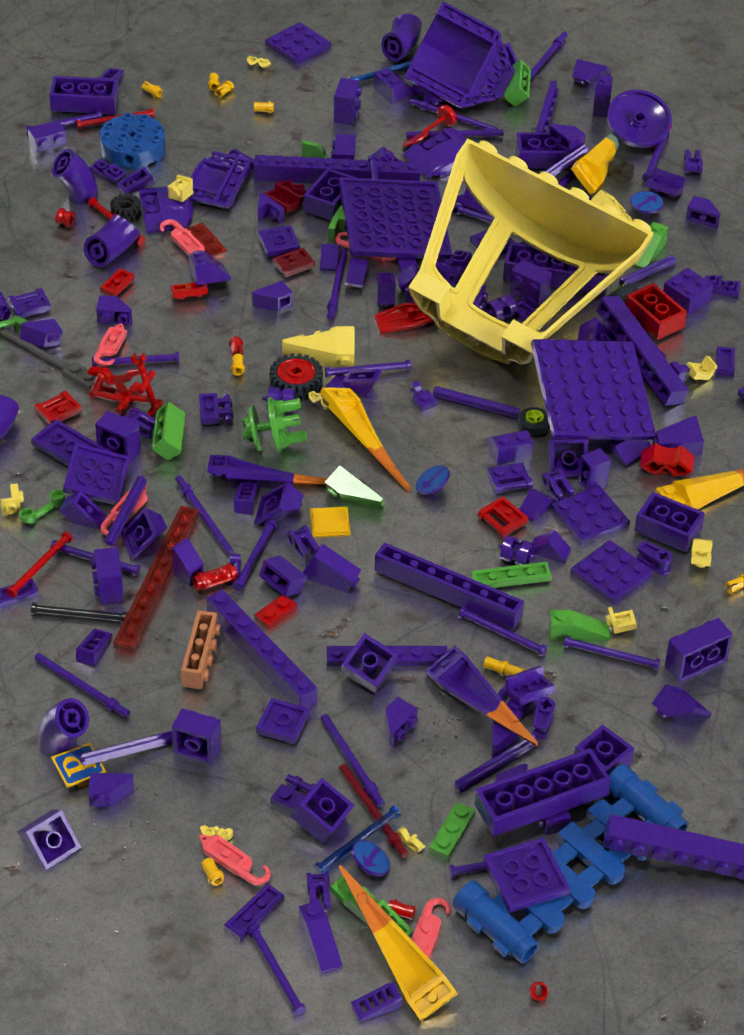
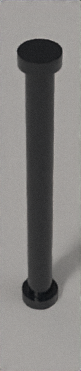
(77, 612)

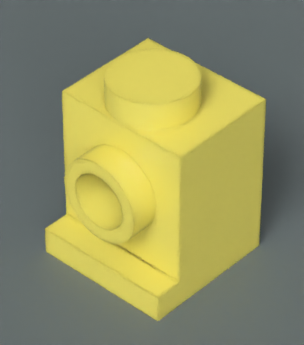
(180, 188)

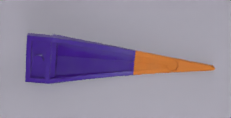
(245, 471)
(463, 680)

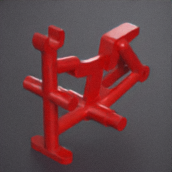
(121, 393)

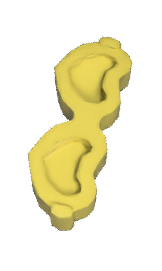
(264, 63)
(317, 398)
(226, 834)
(411, 842)

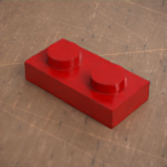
(117, 282)
(185, 290)
(275, 612)

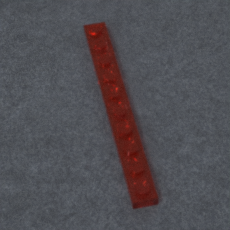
(154, 581)

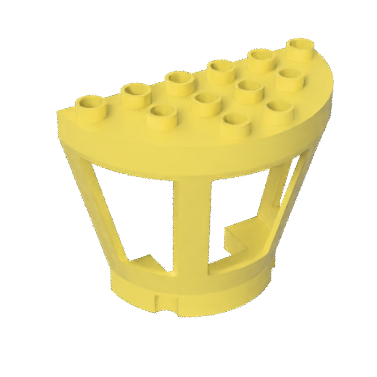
(540, 214)

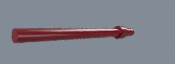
(393, 838)

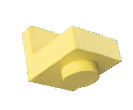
(702, 370)
(12, 505)
(701, 552)
(621, 621)

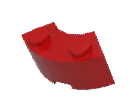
(666, 460)

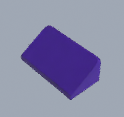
(630, 450)

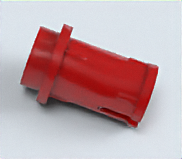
(236, 345)
(402, 909)

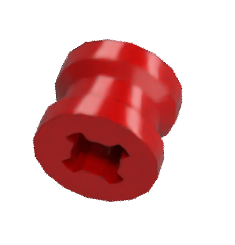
(65, 217)

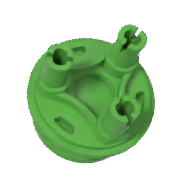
(277, 424)

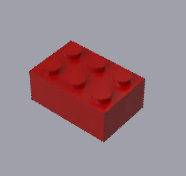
(656, 311)

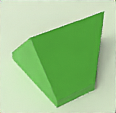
(312, 149)

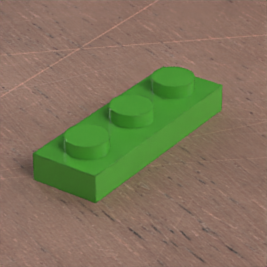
(452, 831)

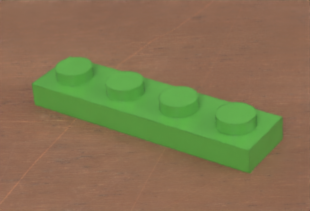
(513, 575)

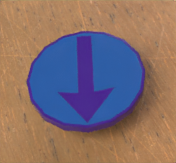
(646, 202)
(432, 480)
(370, 858)

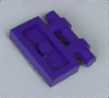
(209, 408)
(288, 797)

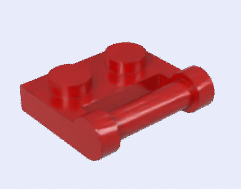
(58, 408)
(506, 513)

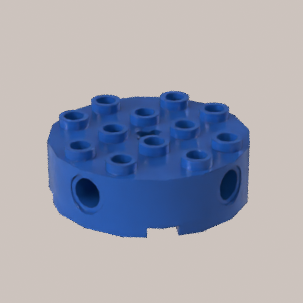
(132, 141)

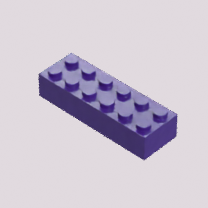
(560, 270)
(542, 792)

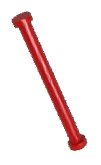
(80, 124)
(93, 202)
(12, 591)

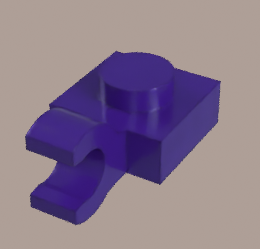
(422, 399)

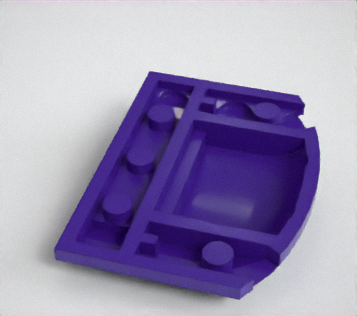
(436, 153)
(219, 179)
(158, 208)

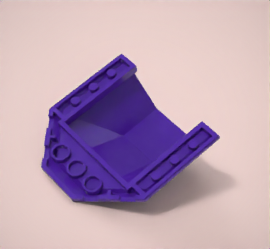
(461, 60)

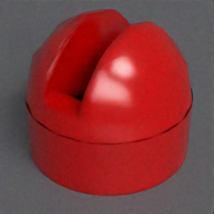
(543, 990)

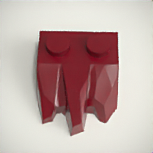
(287, 195)

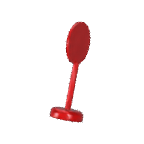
(445, 116)

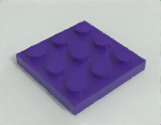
(297, 43)
(96, 473)
(590, 515)
(611, 572)
(526, 874)

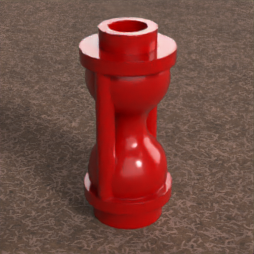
(211, 578)

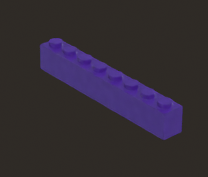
(650, 359)
(449, 585)
(262, 651)
(674, 846)

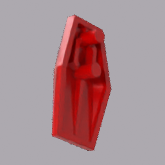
(402, 318)

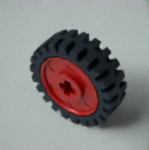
(298, 374)

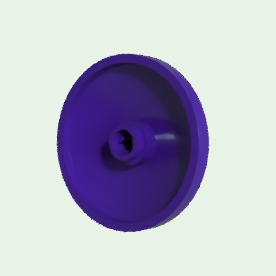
(639, 118)

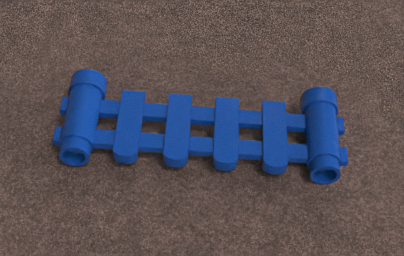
(516, 937)

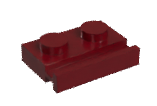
(294, 262)

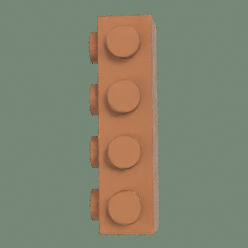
(199, 650)

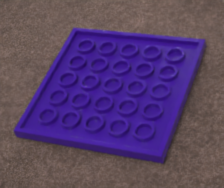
(391, 217)
(592, 390)

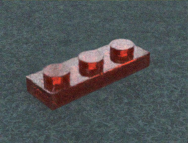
(208, 240)

